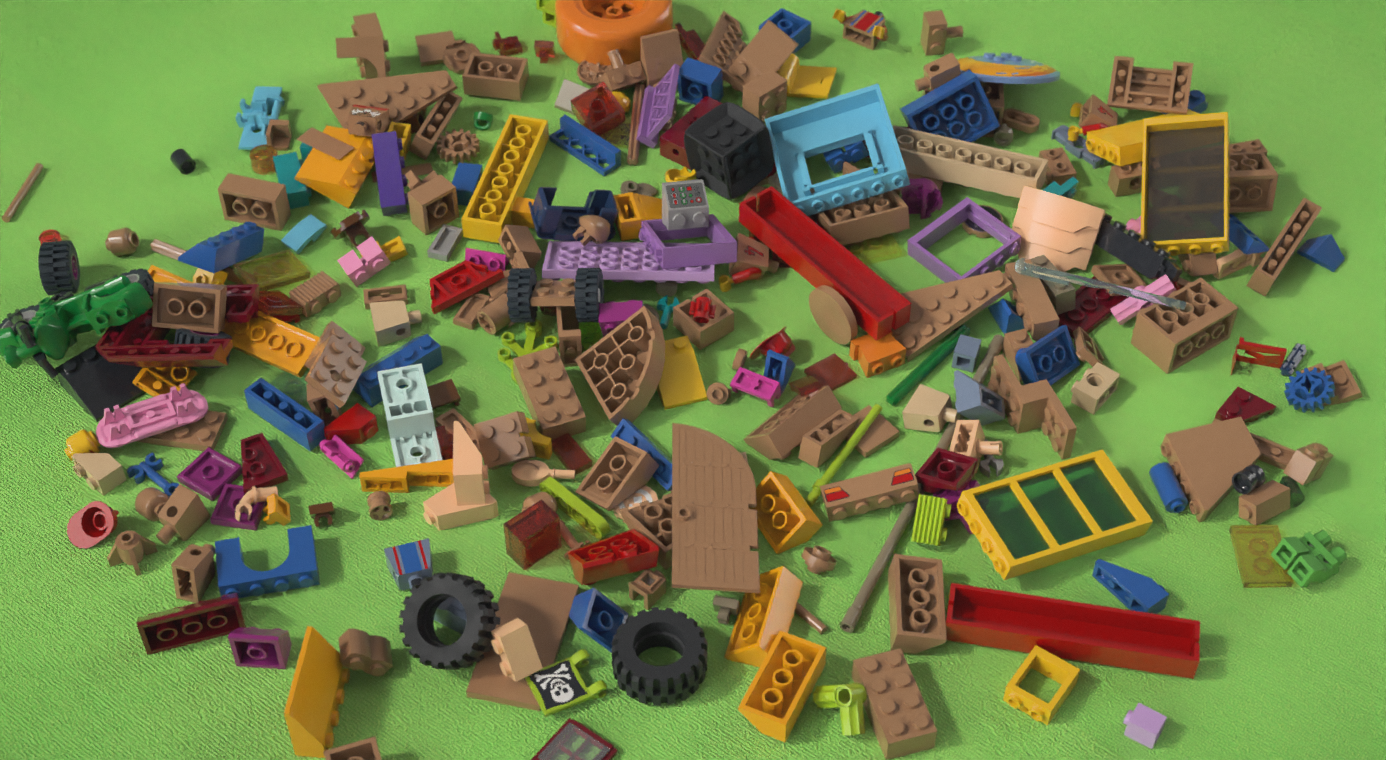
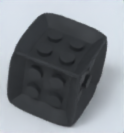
(729, 150)

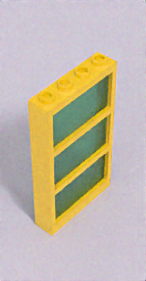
(1053, 514)

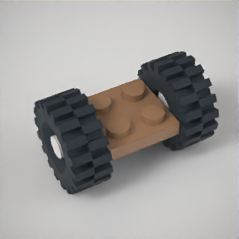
(527, 294)

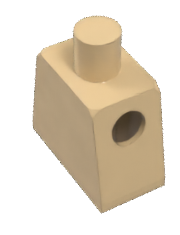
(392, 321)
(929, 410)

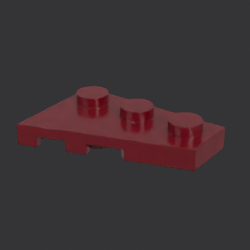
(260, 464)

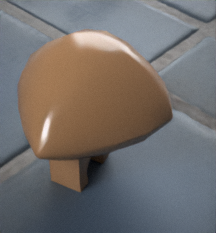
(592, 228)

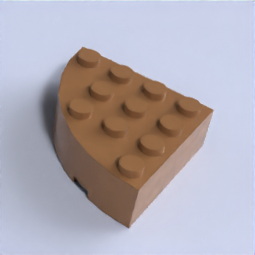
(626, 366)

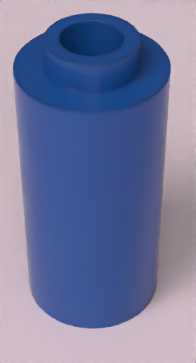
(1168, 487)

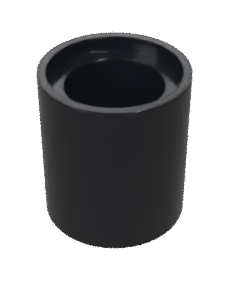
(183, 161)

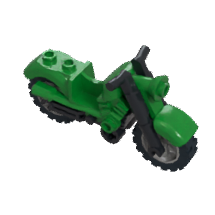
(57, 320)

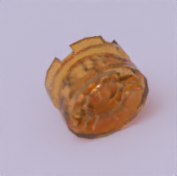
(262, 159)

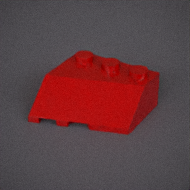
(613, 557)

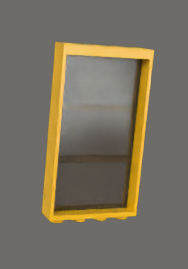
(1186, 183)

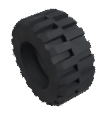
(419, 621)
(666, 682)

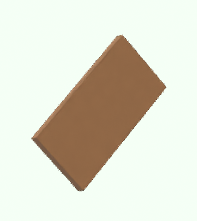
(545, 610)

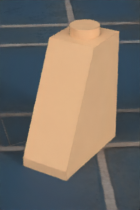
(444, 513)

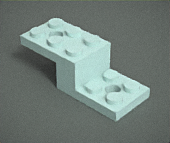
(409, 415)

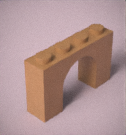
(371, 48)

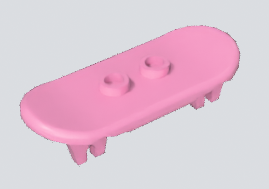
(150, 417)

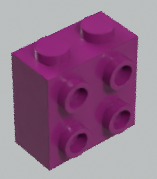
(614, 313)

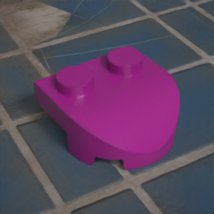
(921, 197)

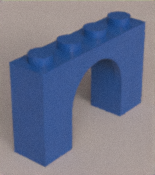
(295, 572)

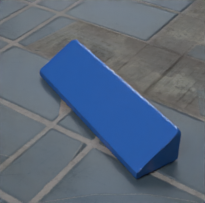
(1244, 237)

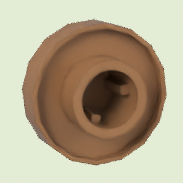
(818, 559)

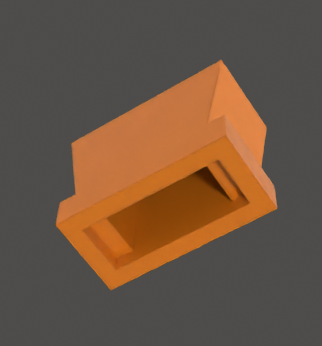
(877, 355)

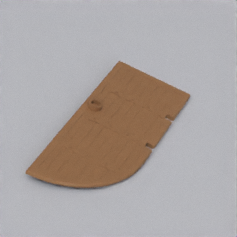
(712, 514)

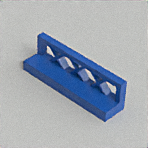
(590, 144)

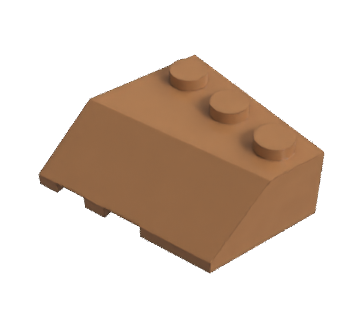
(655, 523)

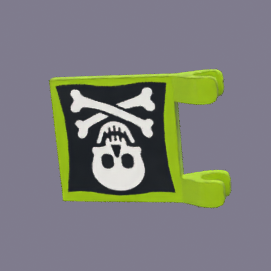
(561, 685)

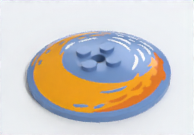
(1008, 69)

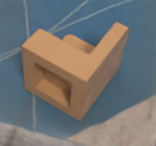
(279, 134)

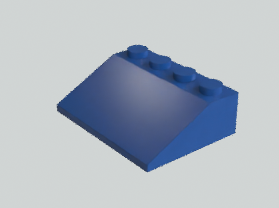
(953, 110)

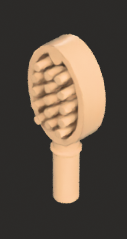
(533, 472)

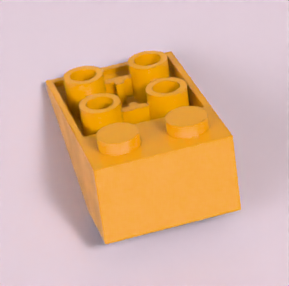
(634, 209)

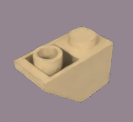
(99, 470)

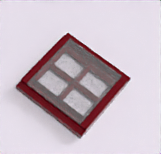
(575, 743)

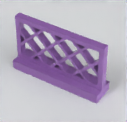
(657, 107)

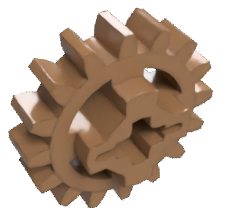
(458, 146)

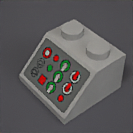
(684, 205)

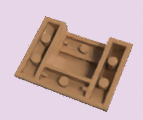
(1150, 87)

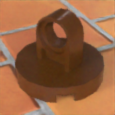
(352, 227)

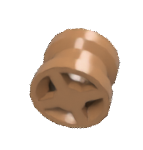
(379, 505)

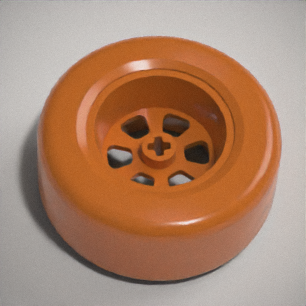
(596, 27)

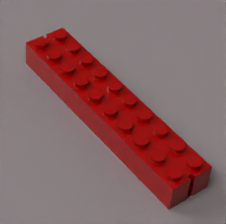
(824, 261)
(1073, 630)

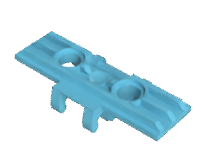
(255, 116)

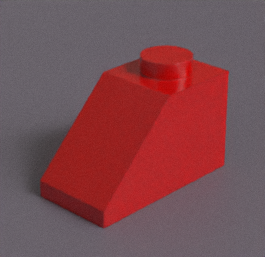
(353, 426)

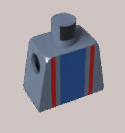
(409, 563)

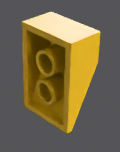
(681, 376)

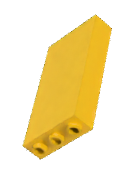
(1122, 142)

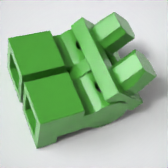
(1309, 558)

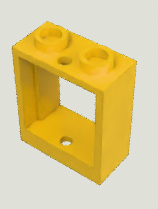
(1053, 668)

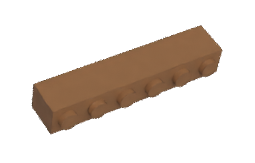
(1284, 247)

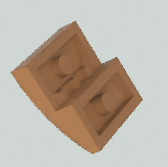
(432, 47)
(1344, 382)

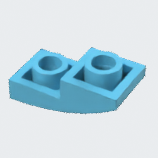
(301, 234)

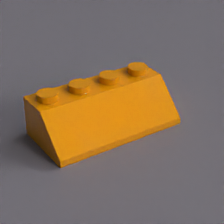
(763, 616)
(783, 685)

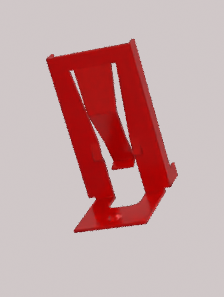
(1252, 349)

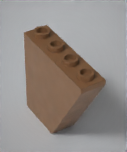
(1207, 460)

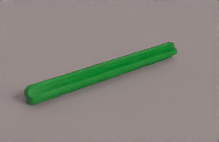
(926, 366)

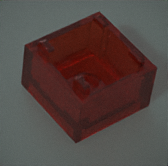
(532, 534)

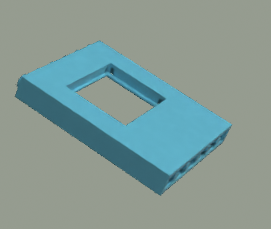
(829, 126)

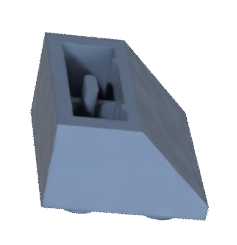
(977, 400)

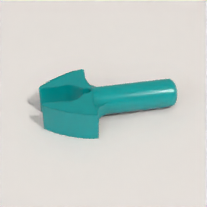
(667, 310)

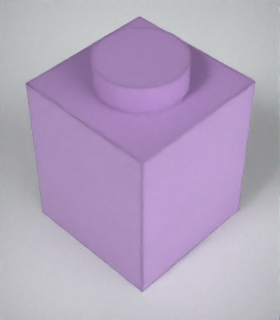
(1144, 725)

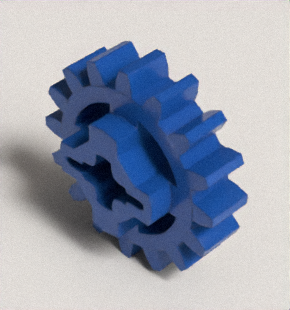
(1298, 390)

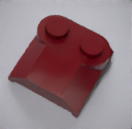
(946, 471)

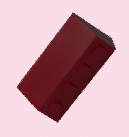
(190, 623)

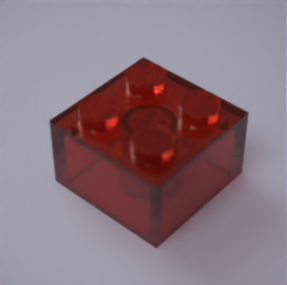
(598, 109)

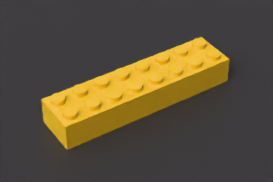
(505, 177)

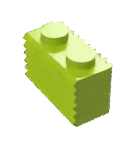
(930, 519)

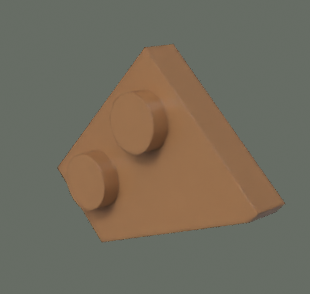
(1087, 348)

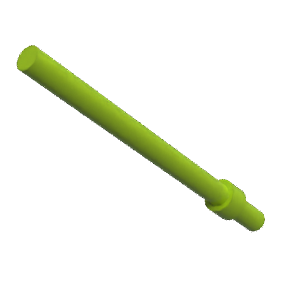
(844, 453)

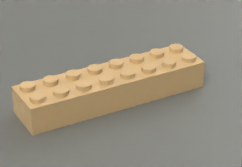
(969, 163)

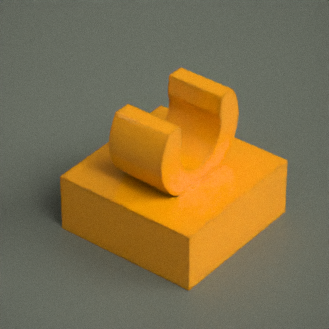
(277, 510)

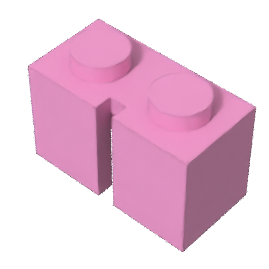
(364, 268)

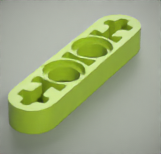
(576, 508)

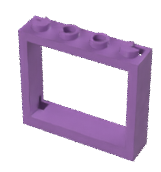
(947, 222)
(721, 250)

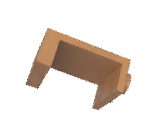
(568, 335)

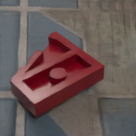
(1244, 405)

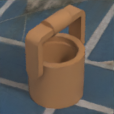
(495, 314)

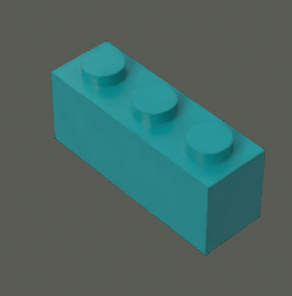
(286, 169)

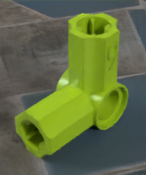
(849, 699)

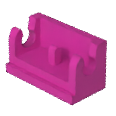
(756, 385)

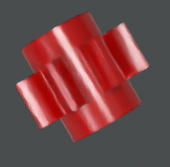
(702, 310)

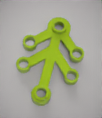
(532, 331)

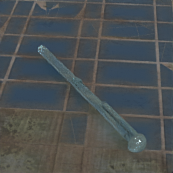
(1064, 278)

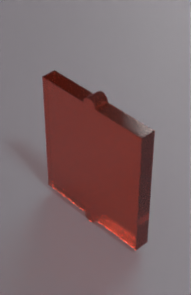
(831, 372)

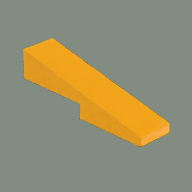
(400, 478)

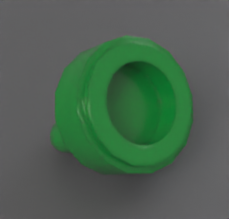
(483, 117)

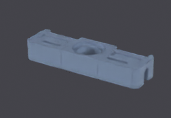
(1061, 136)

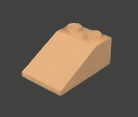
(468, 470)

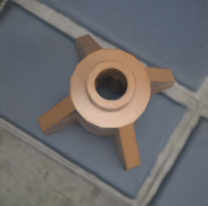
(130, 549)

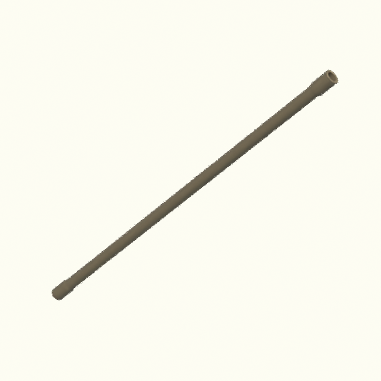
(855, 611)

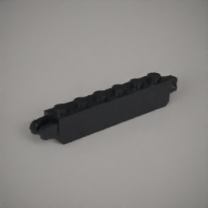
(1135, 251)

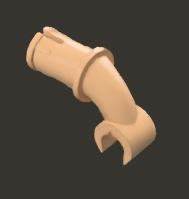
(252, 497)

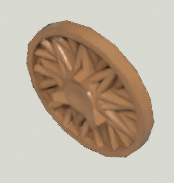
(591, 73)

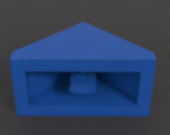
(778, 368)

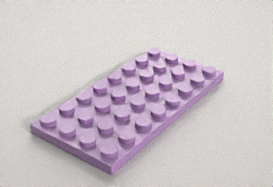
(618, 262)

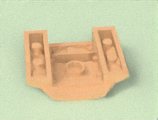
(1057, 228)

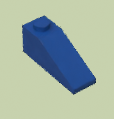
(1131, 588)

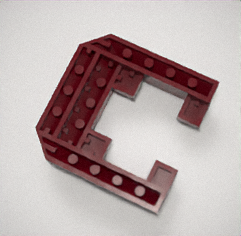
(143, 345)

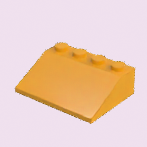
(343, 177)
(315, 696)

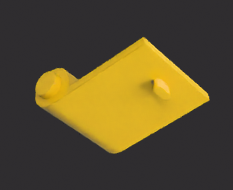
(807, 80)

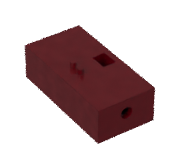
(672, 140)

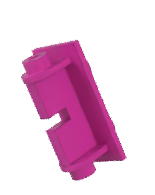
(492, 260)
(342, 455)

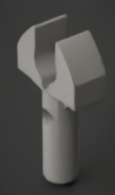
(997, 464)

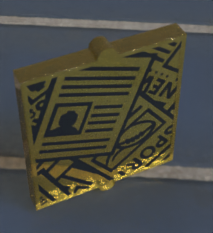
(618, 136)

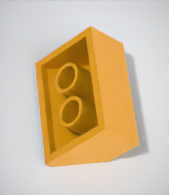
(783, 513)

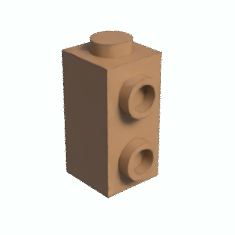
(1264, 502)

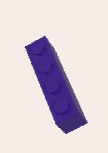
(389, 173)

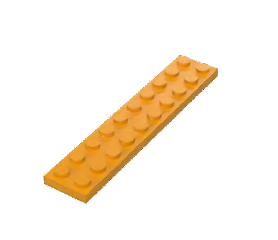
(262, 336)

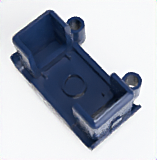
(562, 221)

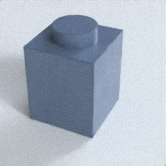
(966, 353)

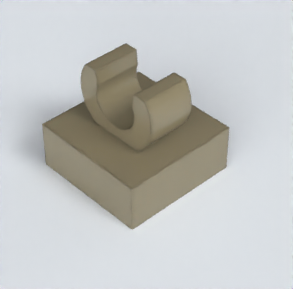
(725, 608)

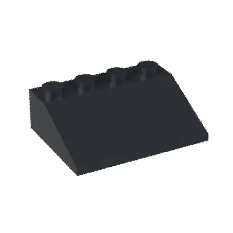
(98, 383)

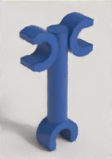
(149, 469)

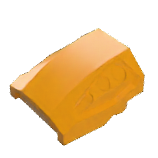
(160, 379)

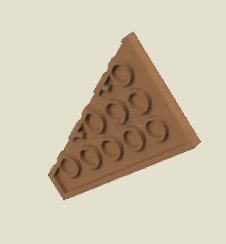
(724, 48)
(400, 94)
(945, 307)

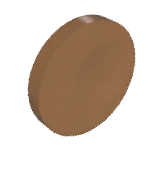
(833, 314)

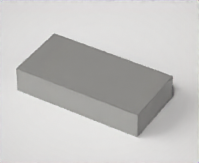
(445, 242)

